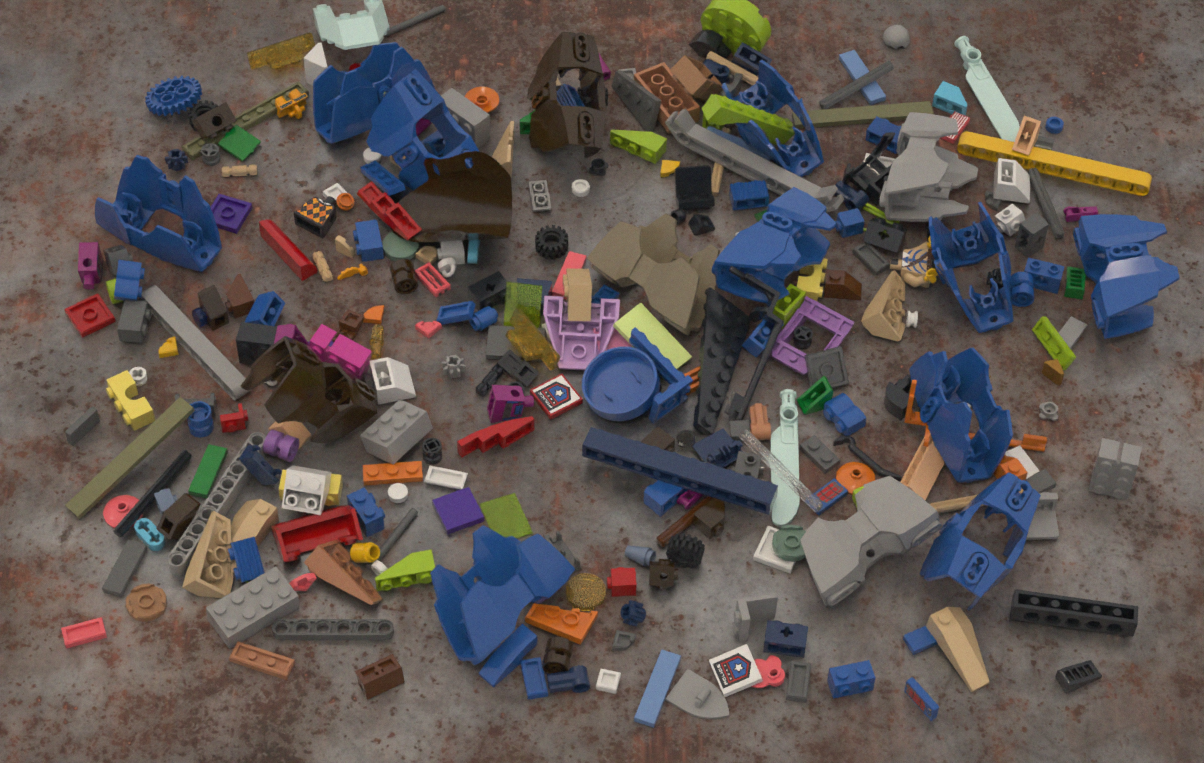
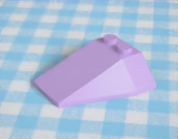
(578, 342)

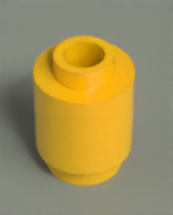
(364, 552)

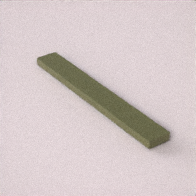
(863, 114)
(244, 120)
(129, 458)

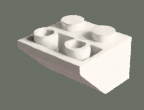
(1011, 181)
(391, 380)
(306, 489)

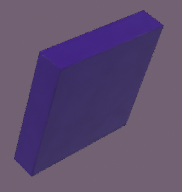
(230, 212)
(458, 510)

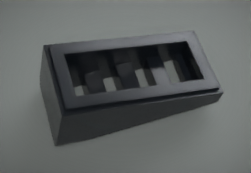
(1069, 686)

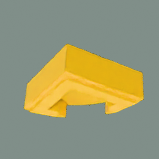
(668, 167)
(168, 348)

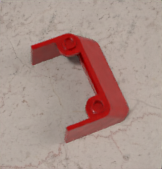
(312, 530)

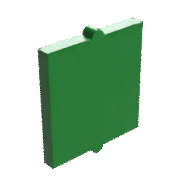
(239, 143)

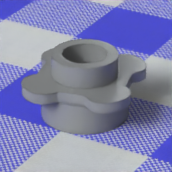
(1046, 408)

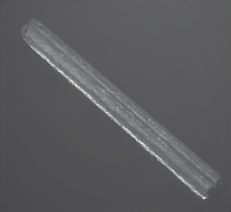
(796, 485)

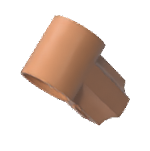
(759, 422)

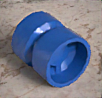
(1022, 289)
(201, 420)

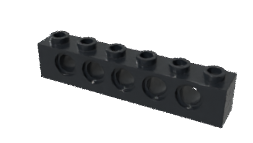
(1074, 612)

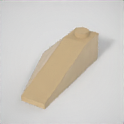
(504, 150)
(253, 520)

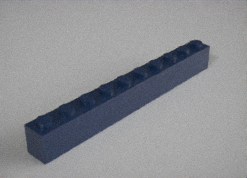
(680, 470)

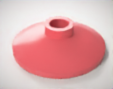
(114, 514)

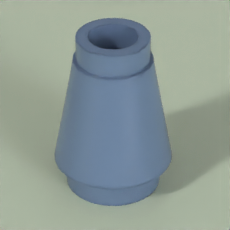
(641, 555)

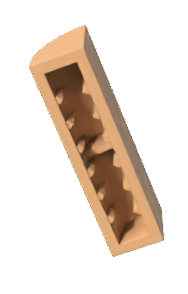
(923, 469)

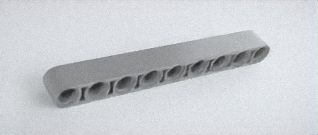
(194, 342)
(234, 478)

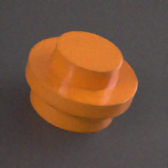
(345, 201)

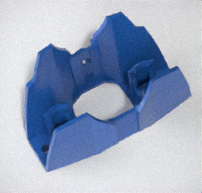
(771, 94)
(348, 99)
(396, 134)
(144, 191)
(776, 245)
(958, 250)
(1124, 272)
(963, 380)
(957, 555)
(508, 578)

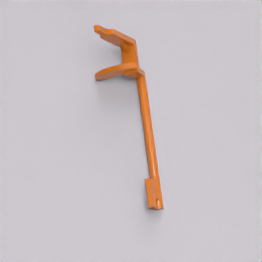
(1029, 441)

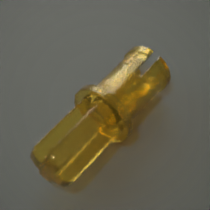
(376, 341)

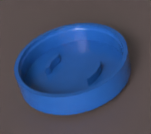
(620, 383)

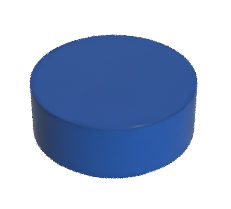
(1054, 125)

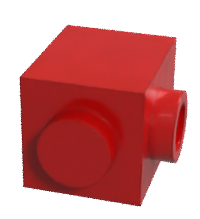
(622, 582)

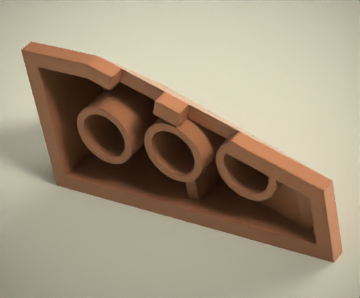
(334, 565)

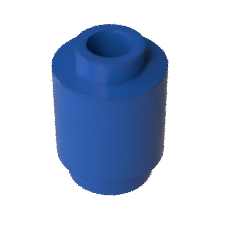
(483, 318)

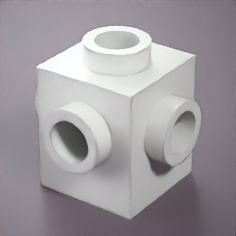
(1009, 220)

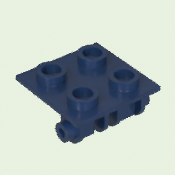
(718, 449)

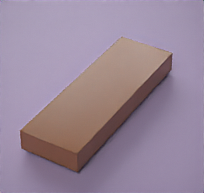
(262, 660)

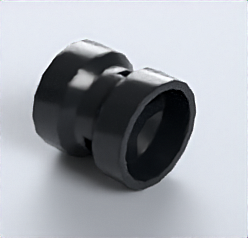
(432, 451)

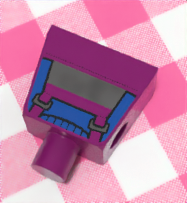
(90, 264)
(507, 403)

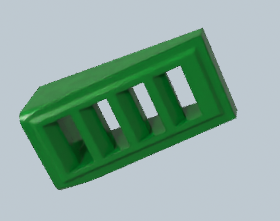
(1073, 291)

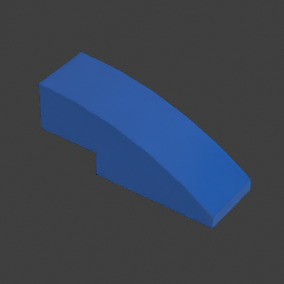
(508, 655)

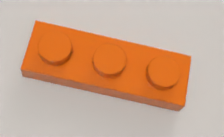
(389, 474)

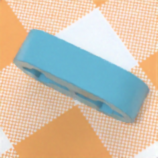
(473, 251)
(146, 537)

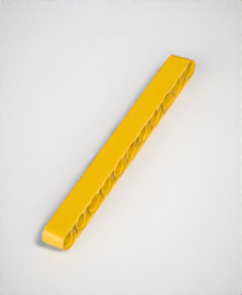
(1057, 164)

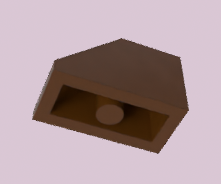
(841, 285)
(239, 298)

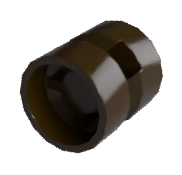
(403, 276)
(557, 655)

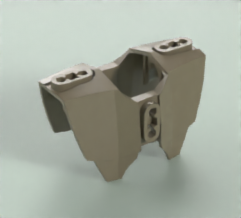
(652, 260)

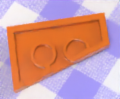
(563, 623)

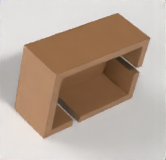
(695, 79)

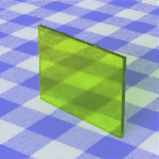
(525, 297)
(506, 516)

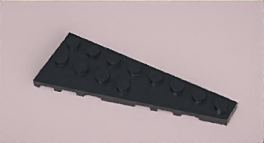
(719, 350)

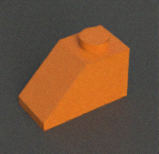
(1011, 465)

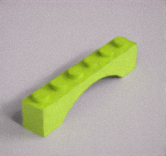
(724, 111)

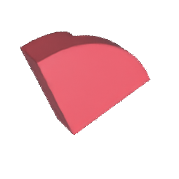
(428, 329)
(303, 582)

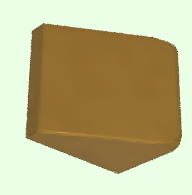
(1053, 371)

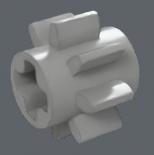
(453, 366)

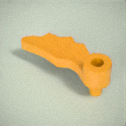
(353, 270)

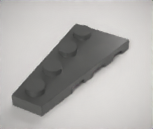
(639, 100)

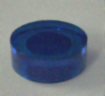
(199, 317)

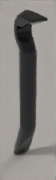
(863, 457)

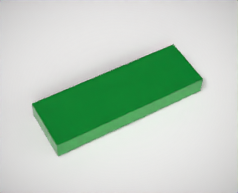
(207, 471)

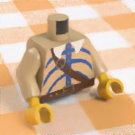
(916, 265)

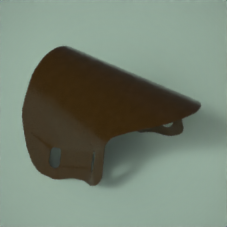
(461, 200)

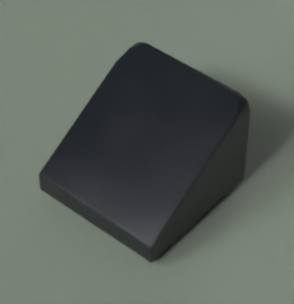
(701, 224)

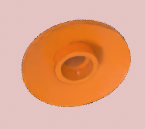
(484, 98)
(846, 476)

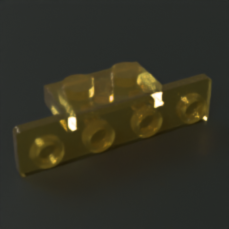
(282, 52)
(530, 341)

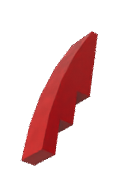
(392, 214)
(501, 433)

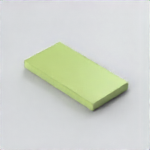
(655, 333)

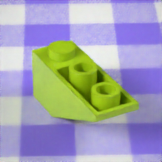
(640, 143)
(407, 572)

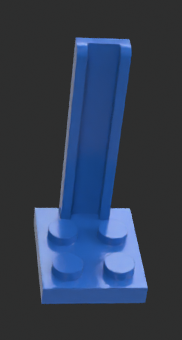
(679, 384)

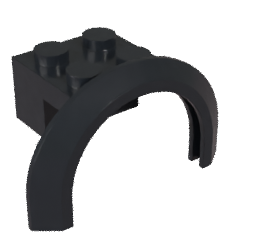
(871, 172)

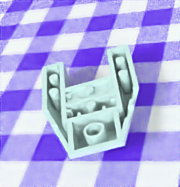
(353, 30)

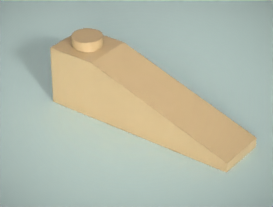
(885, 311)
(210, 566)
(958, 642)

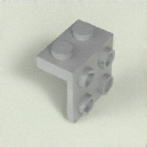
(1044, 521)
(752, 610)

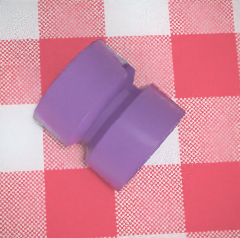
(278, 444)

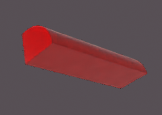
(286, 249)

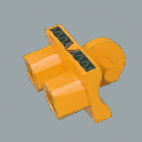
(292, 107)

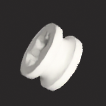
(911, 319)
(139, 371)

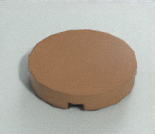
(146, 602)

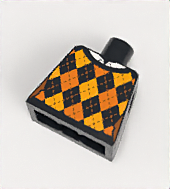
(316, 215)

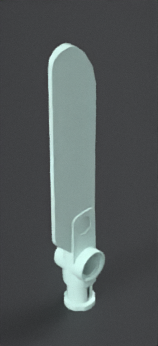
(987, 91)
(785, 448)

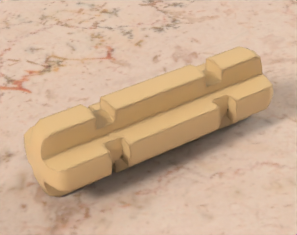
(241, 170)
(322, 266)

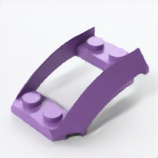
(817, 314)

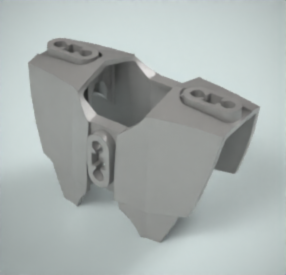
(924, 172)
(886, 523)

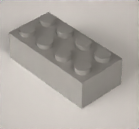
(252, 607)

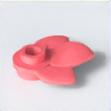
(768, 669)

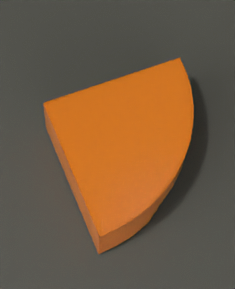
(374, 315)

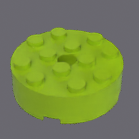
(737, 23)

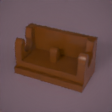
(380, 676)

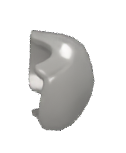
(896, 36)

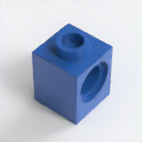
(849, 223)

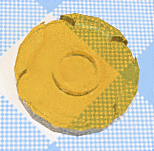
(585, 591)

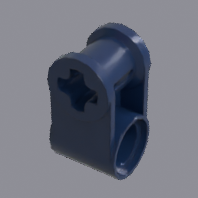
(718, 71)

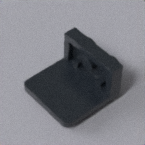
(693, 187)

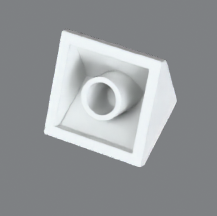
(314, 63)

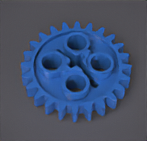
(173, 95)

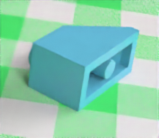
(949, 99)

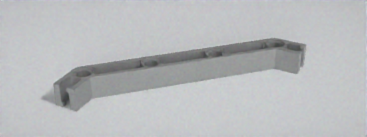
(744, 161)

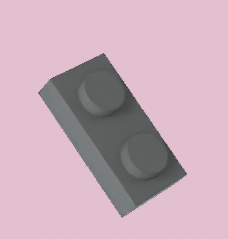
(819, 454)

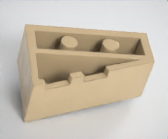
(578, 291)

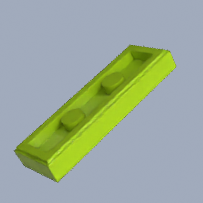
(1053, 342)

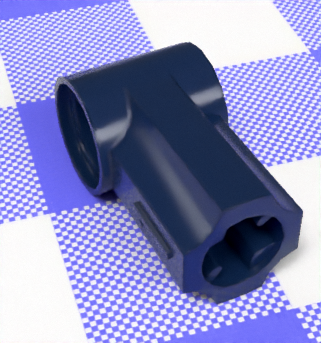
(851, 197)
(574, 679)

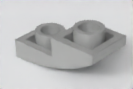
(539, 195)

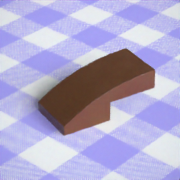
(349, 325)

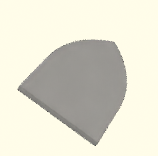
(698, 697)

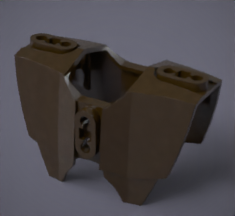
(558, 125)
(309, 387)

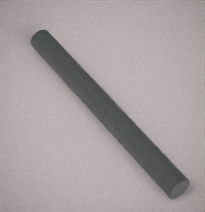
(415, 20)
(395, 534)

